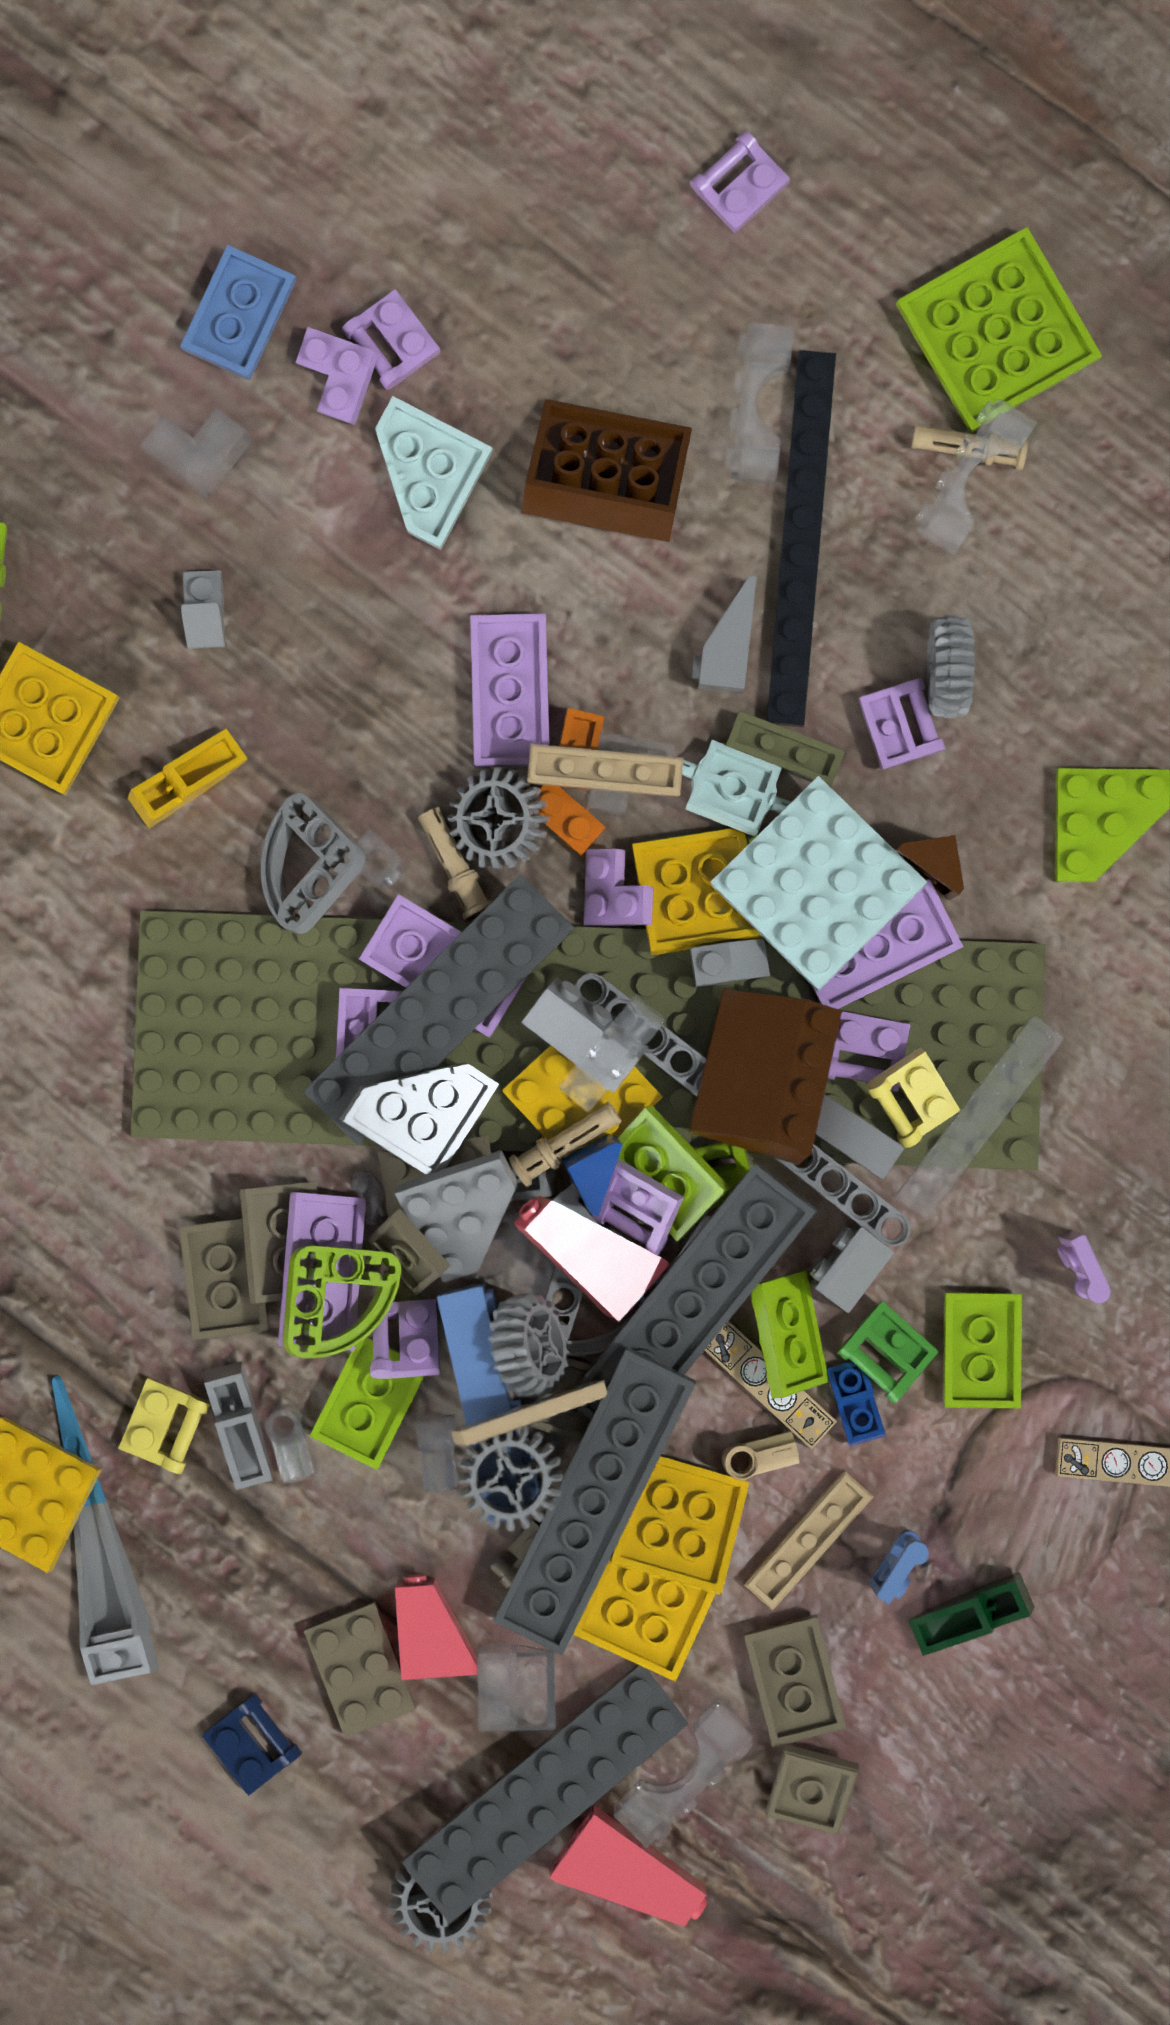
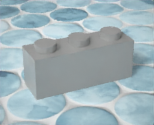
(572, 1023)

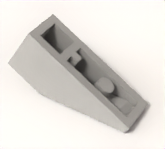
(726, 650)

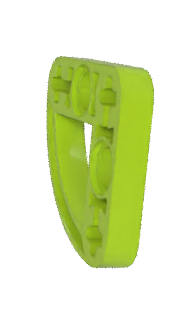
(326, 1272)

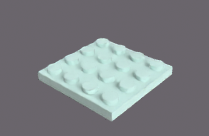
(818, 883)

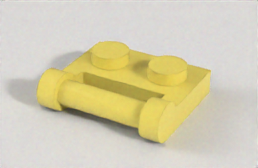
(922, 1089)
(152, 1421)

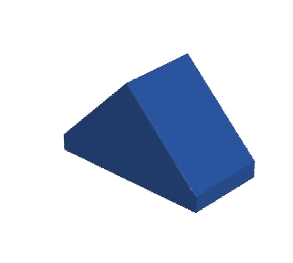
(593, 1169)

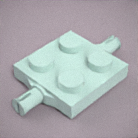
(733, 788)

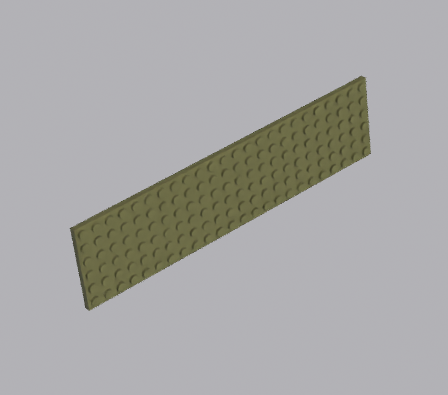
(248, 1017)

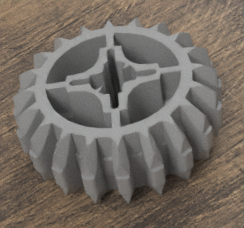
(950, 666)
(498, 832)
(528, 1345)
(492, 1484)
(442, 1931)

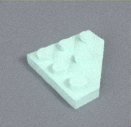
(429, 469)

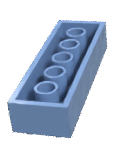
(466, 1322)

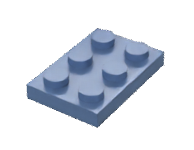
(238, 312)

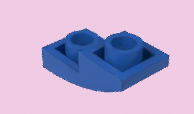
(855, 1403)

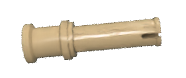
(949, 441)
(461, 879)
(550, 1152)

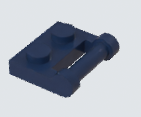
(242, 1751)

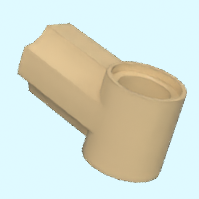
(764, 1455)

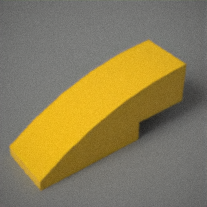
(186, 778)

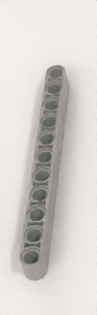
(820, 1161)

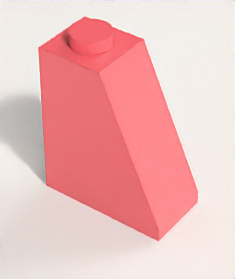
(429, 1632)

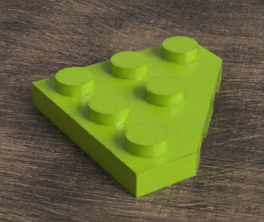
(1103, 816)

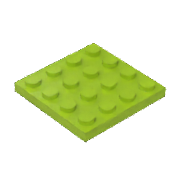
(998, 328)

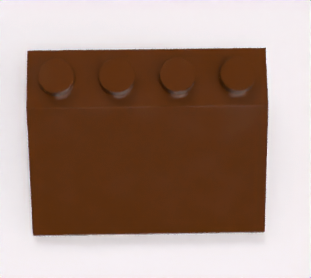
(606, 470)
(766, 1073)

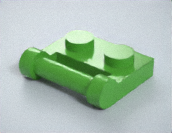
(896, 1342)

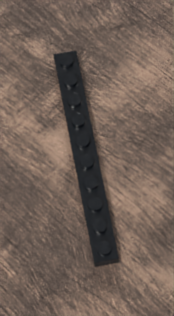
(801, 538)

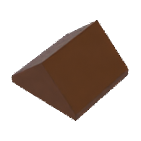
(937, 861)

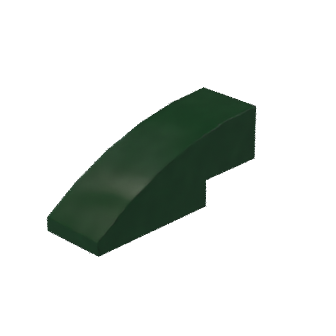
(972, 1614)

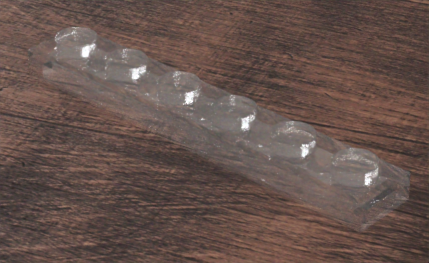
(979, 1117)

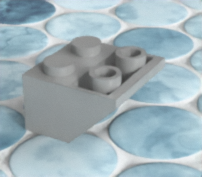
(850, 1266)

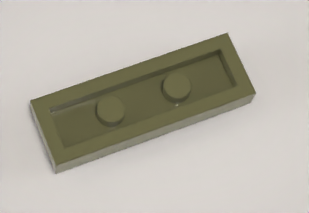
(785, 748)

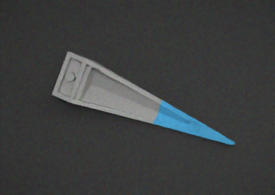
(111, 1609)

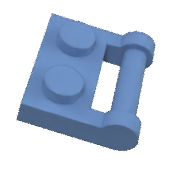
(891, 1576)

